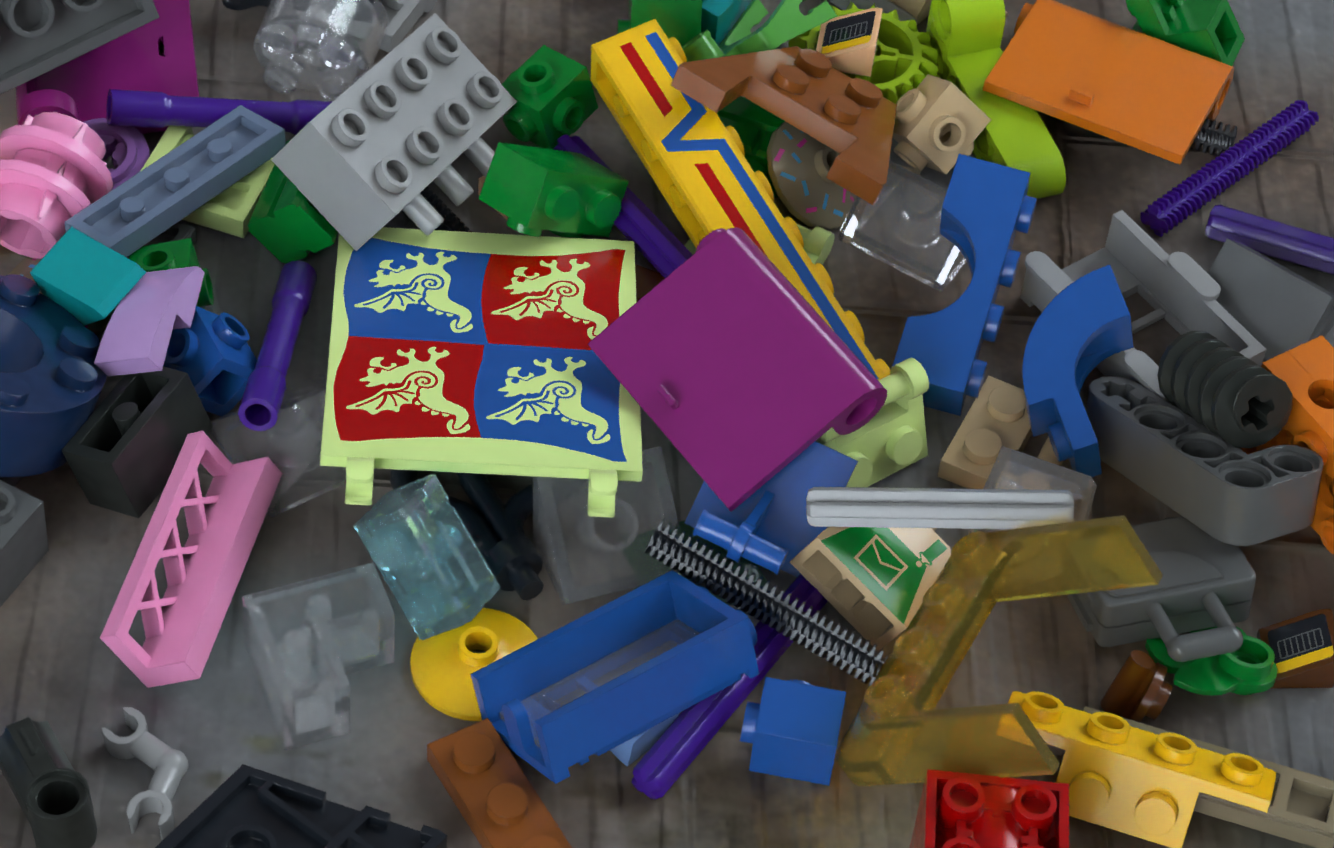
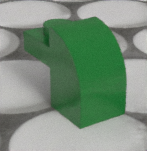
(1196, 25)

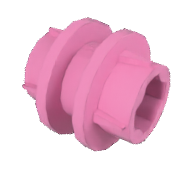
(46, 177)

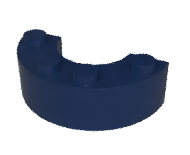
(44, 378)

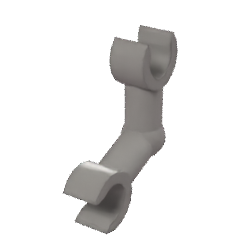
(169, 768)

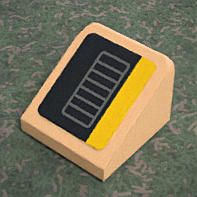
(851, 41)

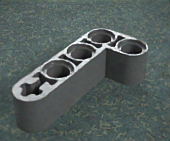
(1198, 473)

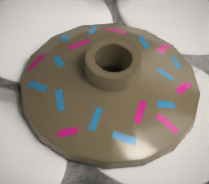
(799, 174)

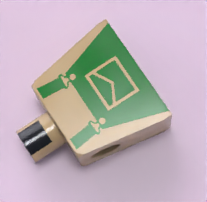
(874, 574)

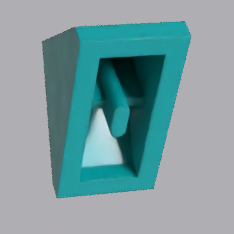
(85, 276)

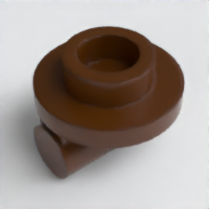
(1138, 689)

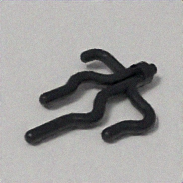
(496, 530)

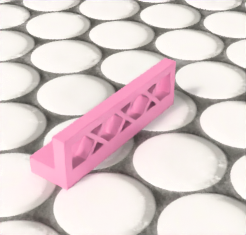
(200, 574)

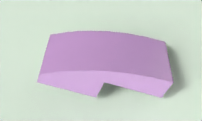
(145, 318)

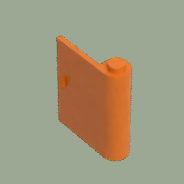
(1109, 79)

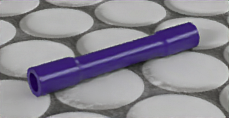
(159, 110)
(267, 382)

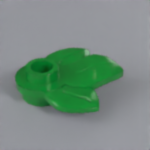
(1239, 672)

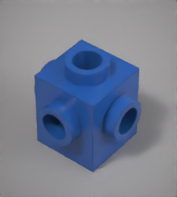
(214, 357)

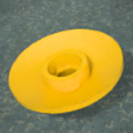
(445, 661)

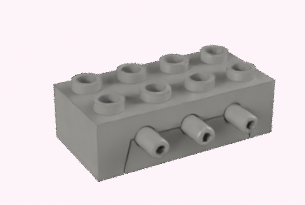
(397, 135)

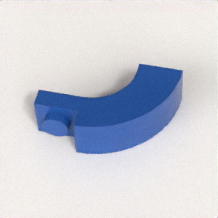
(1065, 344)

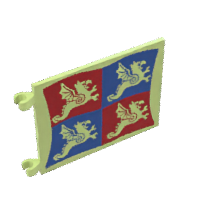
(480, 360)

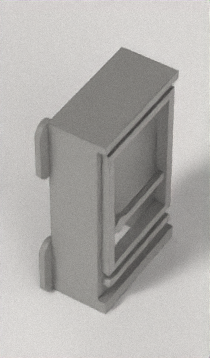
(1169, 283)

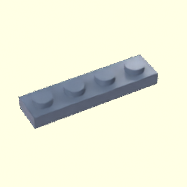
(180, 181)

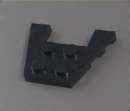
(276, 812)

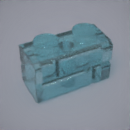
(427, 557)

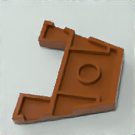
(813, 98)

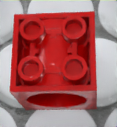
(990, 812)

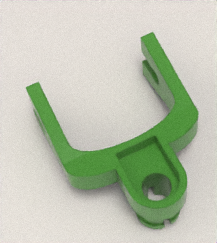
(781, 26)

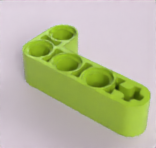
(968, 48)

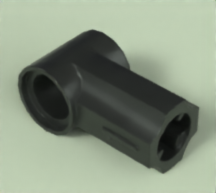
(47, 786)

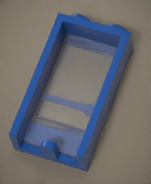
(615, 673)

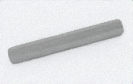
(937, 507)

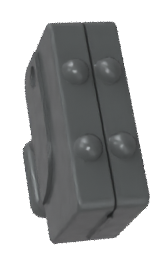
(1200, 589)

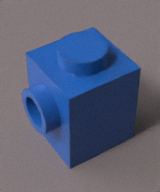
(794, 730)

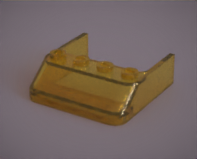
(896, 726)

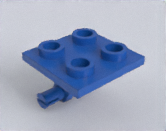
(773, 520)

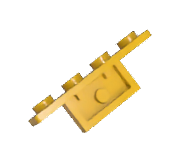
(1140, 778)

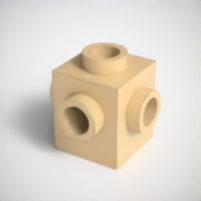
(936, 125)

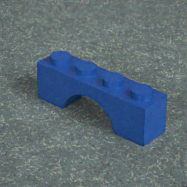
(981, 218)

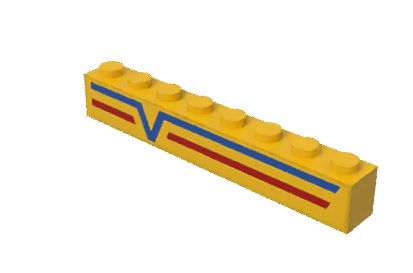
(705, 168)

